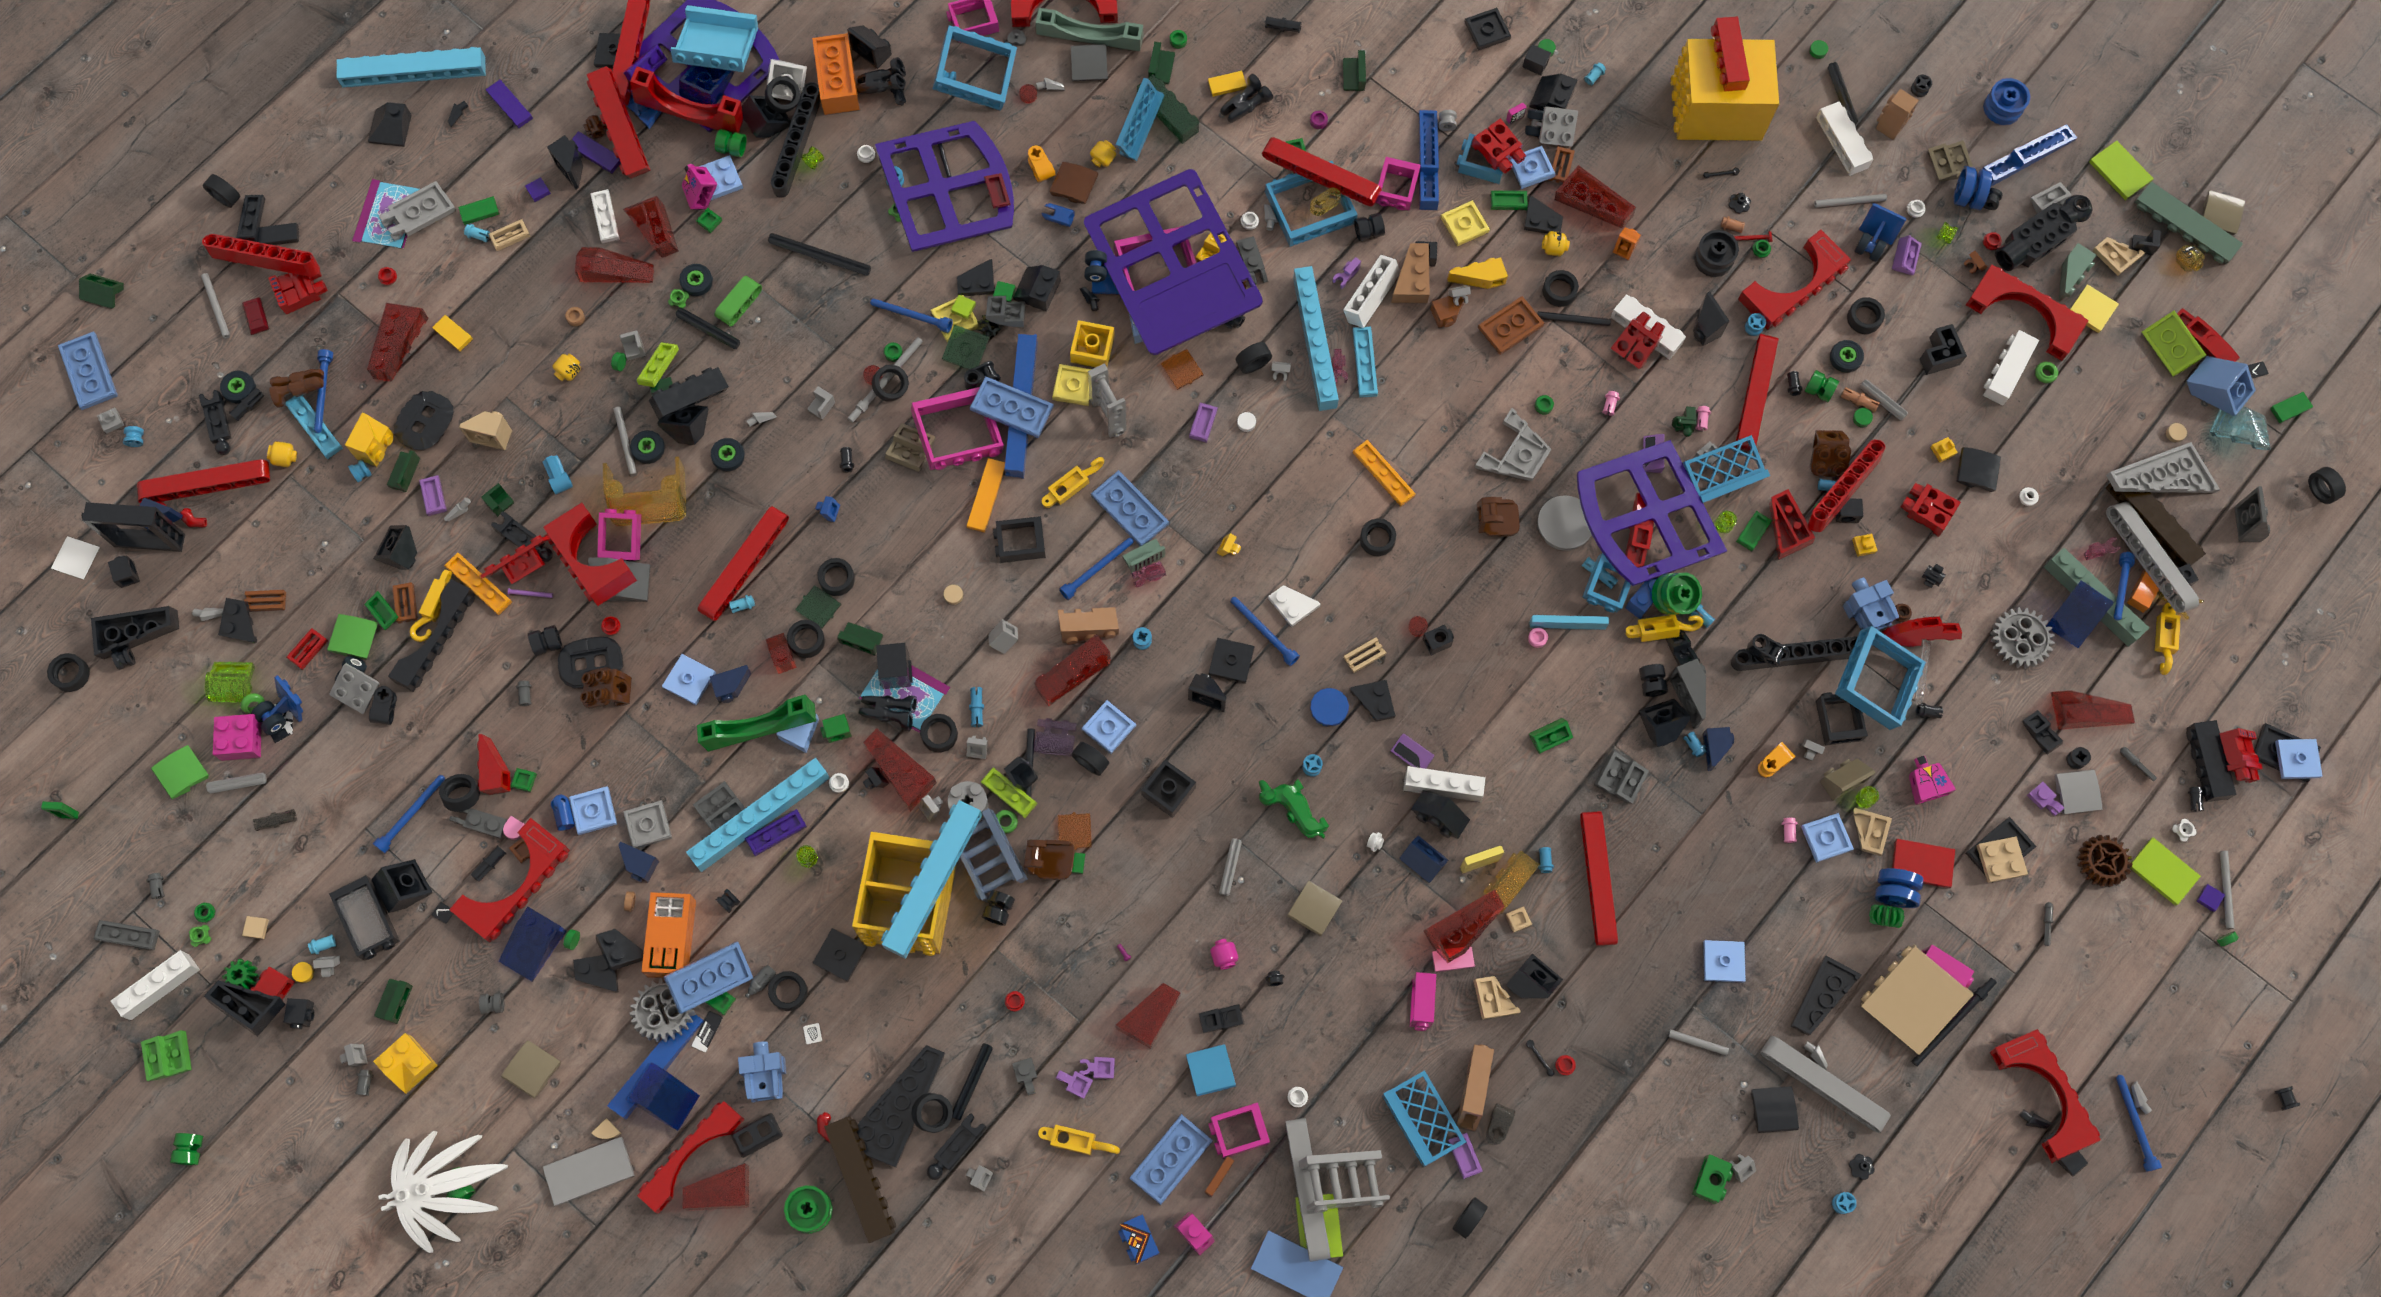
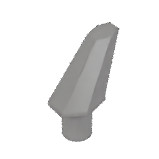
(1049, 85)
(1270, 217)
(760, 417)
(458, 510)
(208, 613)
(1816, 1054)
(2140, 1098)

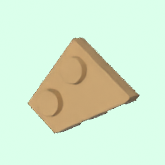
(2117, 255)
(1871, 830)
(1493, 999)

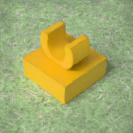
(1944, 449)
(1228, 545)
(1864, 545)

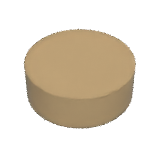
(2176, 432)
(953, 594)

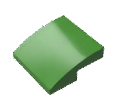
(352, 636)
(179, 772)
(166, 1056)

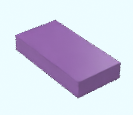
(1203, 422)
(433, 495)
(1465, 1157)

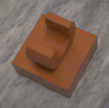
(1977, 261)

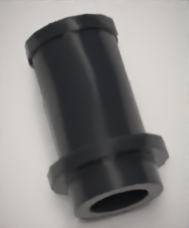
(1794, 383)
(846, 459)
(1929, 711)
(2196, 796)

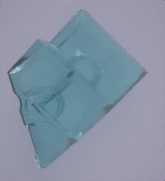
(2244, 428)

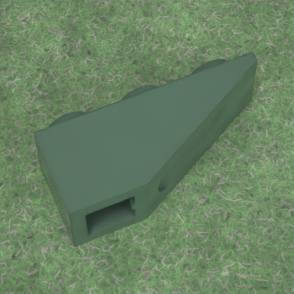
(2073, 268)

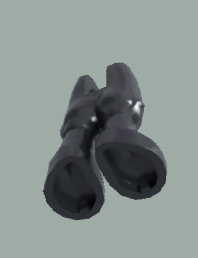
(877, 81)
(1240, 102)
(884, 714)

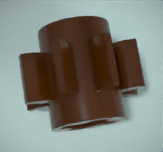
(594, 126)

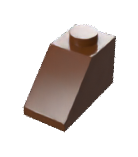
(1445, 311)

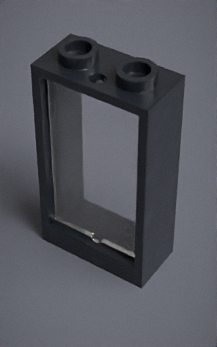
(364, 918)

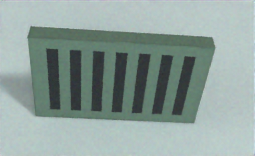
(1144, 555)

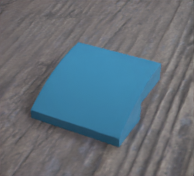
(1210, 1070)

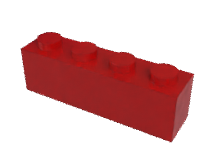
(1730, 54)

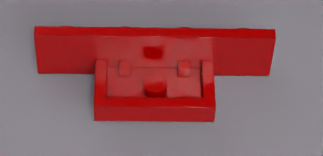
(521, 564)

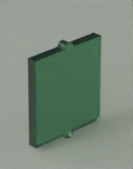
(818, 606)

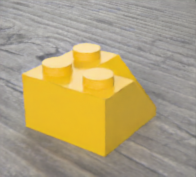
(1092, 344)
(369, 440)
(405, 1063)

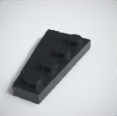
(1825, 991)

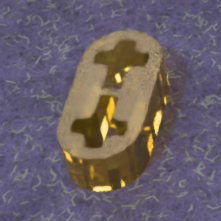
(1322, 199)

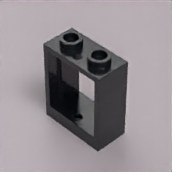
(1019, 555)
(1829, 738)

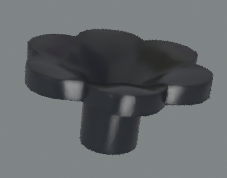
(1739, 203)
(1857, 1168)

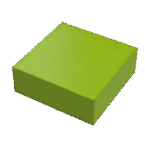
(963, 306)

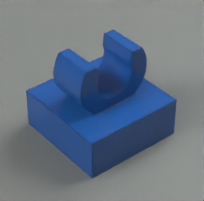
(828, 508)

